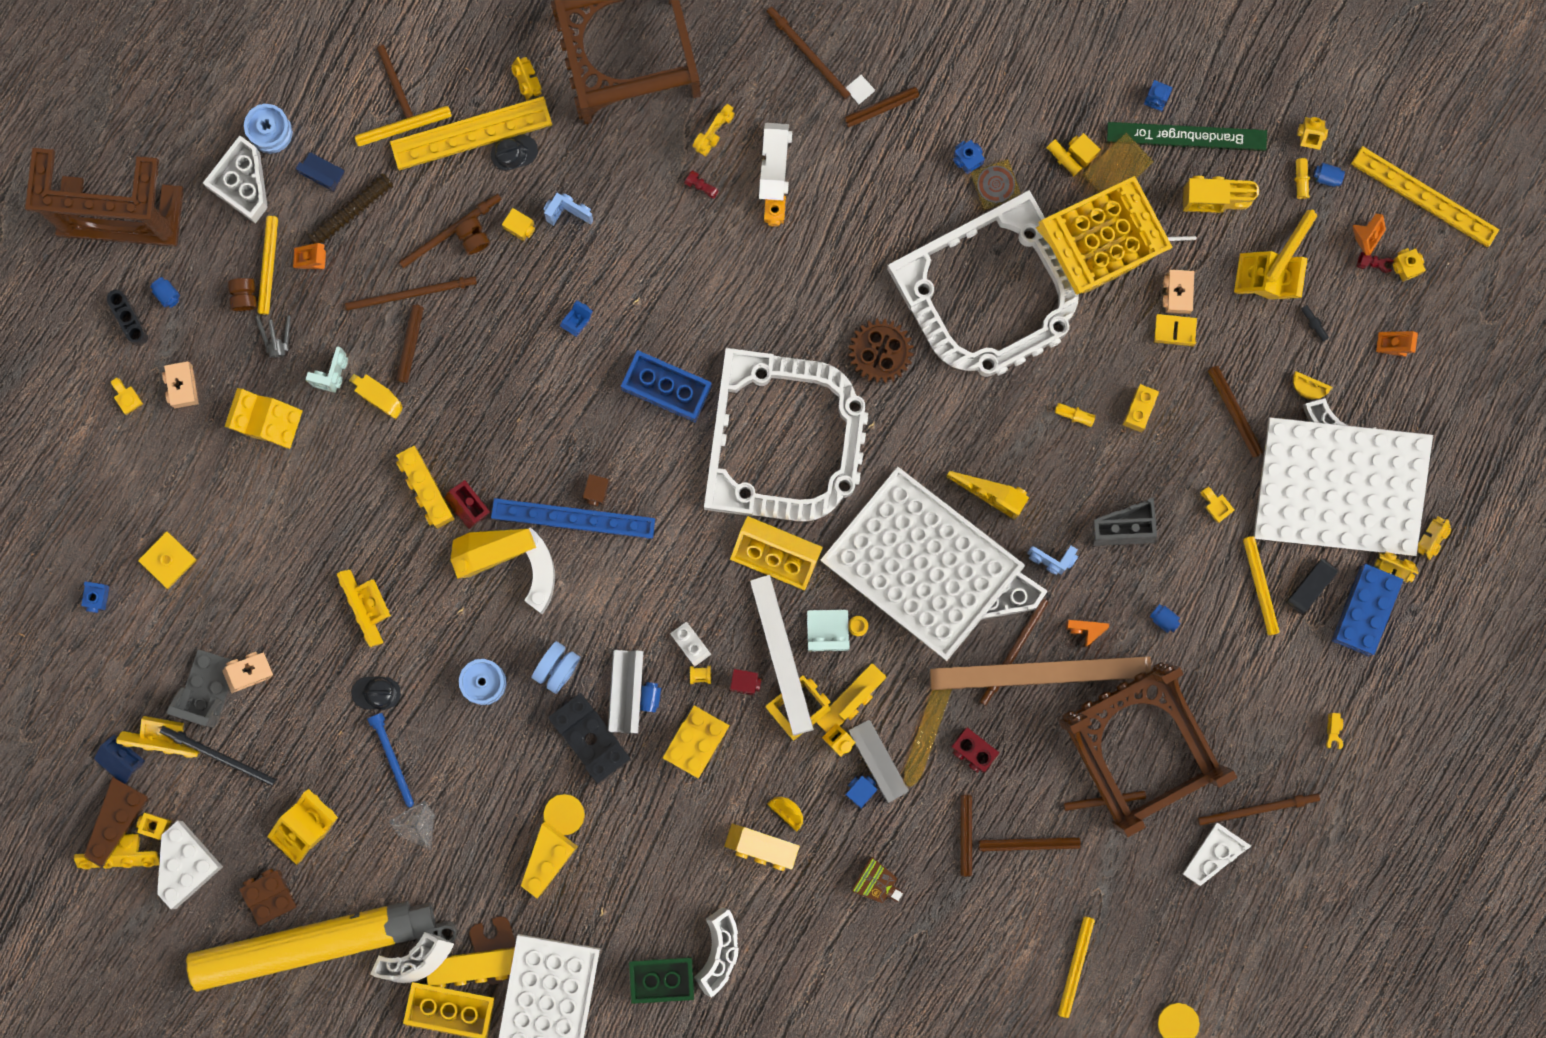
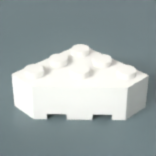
(240, 180)
(1019, 597)
(183, 865)

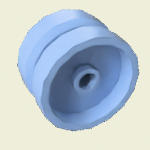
(265, 139)
(558, 669)
(494, 685)

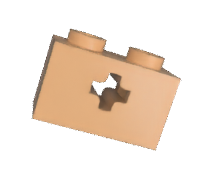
(1185, 282)
(187, 393)
(238, 680)

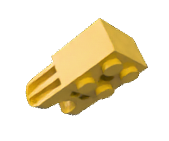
(1218, 194)

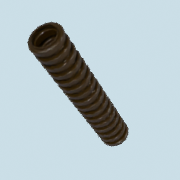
(350, 210)

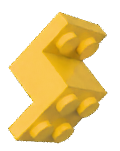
(1253, 271)
(263, 418)
(696, 741)
(302, 826)

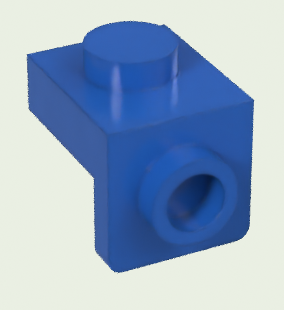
(577, 318)

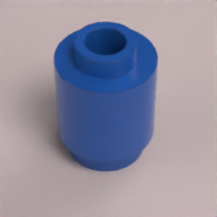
(1329, 175)
(165, 292)
(1165, 618)
(650, 697)

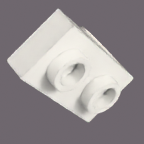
(690, 644)

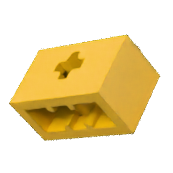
(1140, 408)

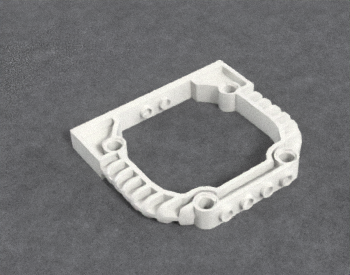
(911, 273)
(741, 370)

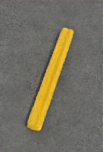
(402, 126)
(1291, 246)
(267, 265)
(1261, 585)
(1076, 967)

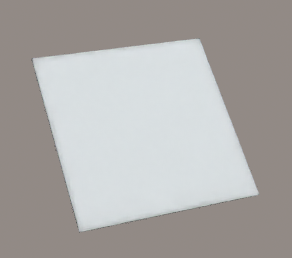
(860, 89)

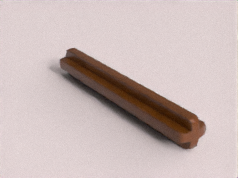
(882, 106)
(410, 343)
(966, 835)

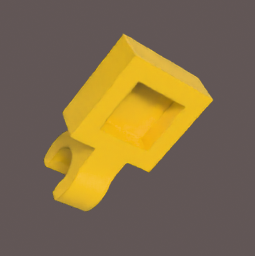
(127, 398)
(1218, 507)
(1334, 725)

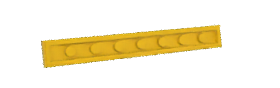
(1425, 196)

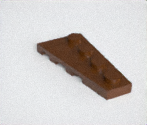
(116, 816)

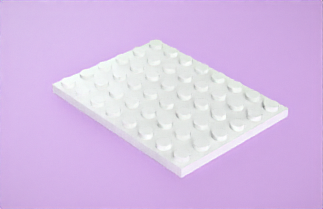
(1342, 486)
(922, 563)

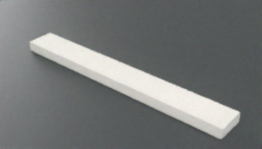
(781, 655)

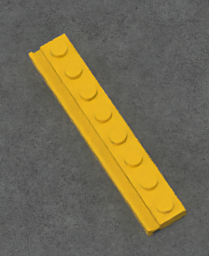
(471, 133)

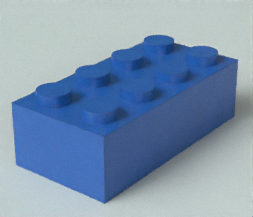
(666, 386)
(1367, 610)

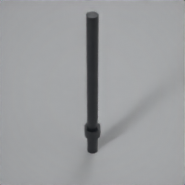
(181, 738)

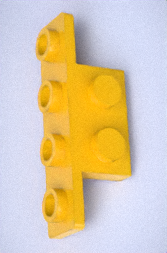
(366, 604)
(851, 699)
(151, 739)
(124, 855)

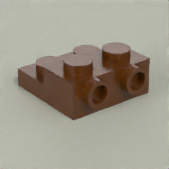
(268, 896)

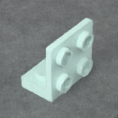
(334, 379)
(827, 630)

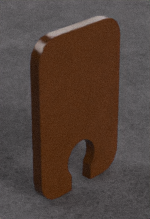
(503, 939)

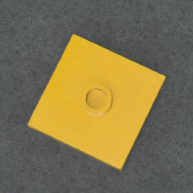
(167, 560)

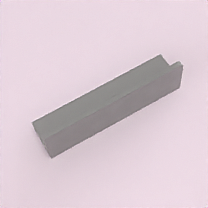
(625, 691)
(878, 761)

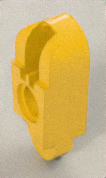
(377, 395)

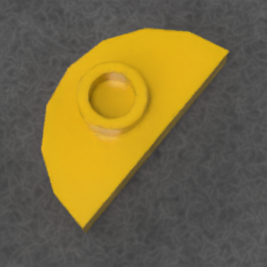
(1309, 387)
(788, 811)

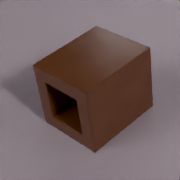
(596, 490)

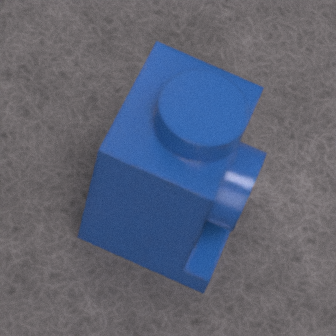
(1158, 95)
(101, 592)

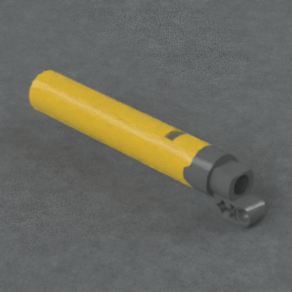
(312, 944)

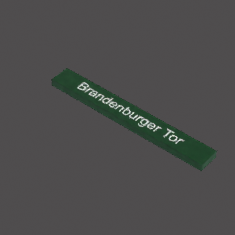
(1189, 136)

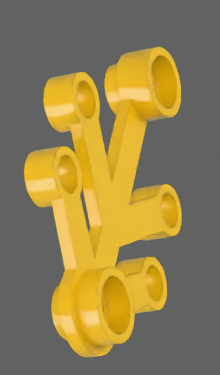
(704, 143)

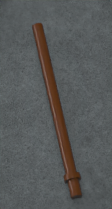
(462, 282)

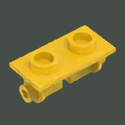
(522, 70)
(1438, 530)
(1404, 568)

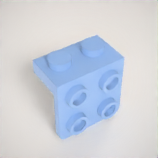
(560, 202)
(1053, 565)

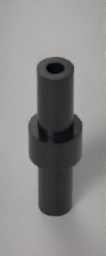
(1314, 323)

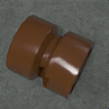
(471, 234)
(242, 294)

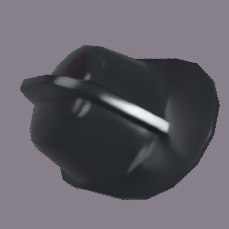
(514, 152)
(376, 693)

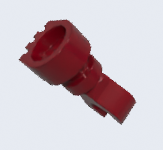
(700, 184)
(1364, 261)

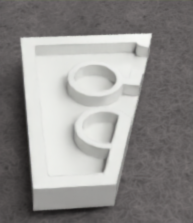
(1214, 853)

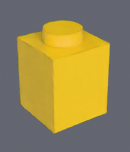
(1083, 150)
(519, 225)

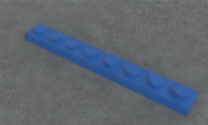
(573, 518)

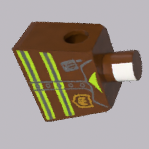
(877, 883)

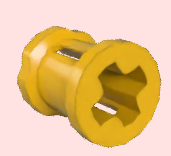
(700, 675)

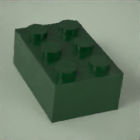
(661, 980)

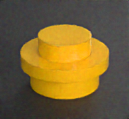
(858, 626)

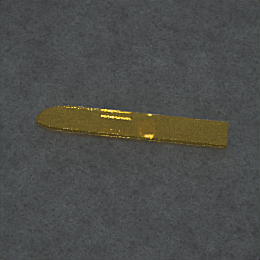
(926, 735)

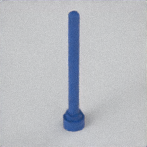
(377, 723)

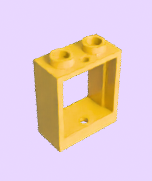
(773, 707)

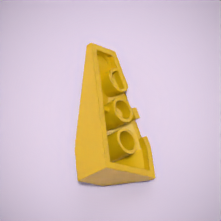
(1000, 496)
(486, 549)

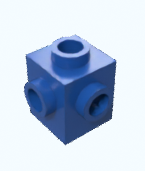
(974, 158)

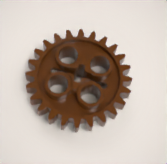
(897, 358)

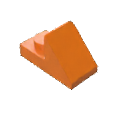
(1369, 235)
(309, 256)
(1397, 342)
(1092, 629)

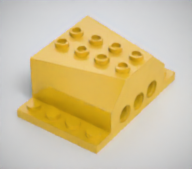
(1104, 235)

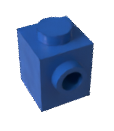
(861, 790)

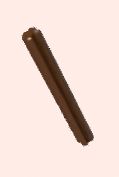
(1235, 411)
(1029, 844)

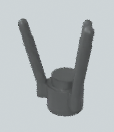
(276, 347)

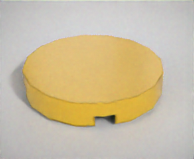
(564, 814)
(1178, 1021)

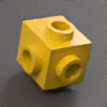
(1312, 132)
(1408, 264)

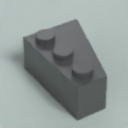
(1126, 526)

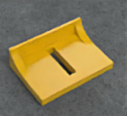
(1185, 331)

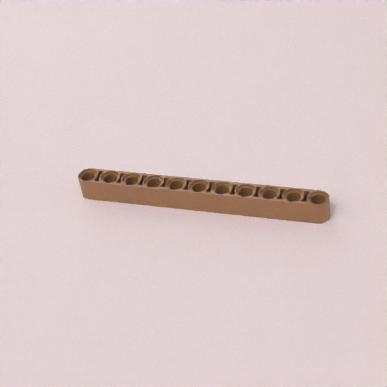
(1038, 673)

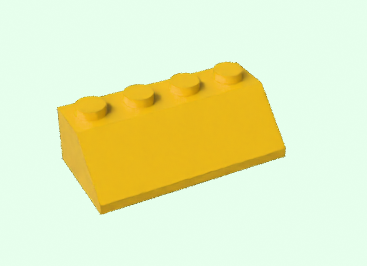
(776, 553)
(449, 1011)

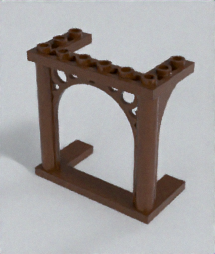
(595, 98)
(65, 206)
(1166, 681)

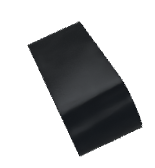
(120, 311)
(1312, 586)

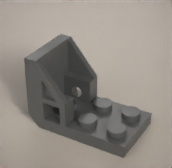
(204, 692)

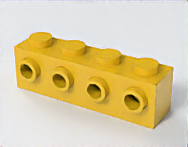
(425, 487)

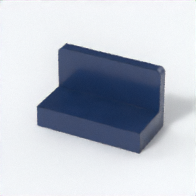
(320, 171)
(118, 759)

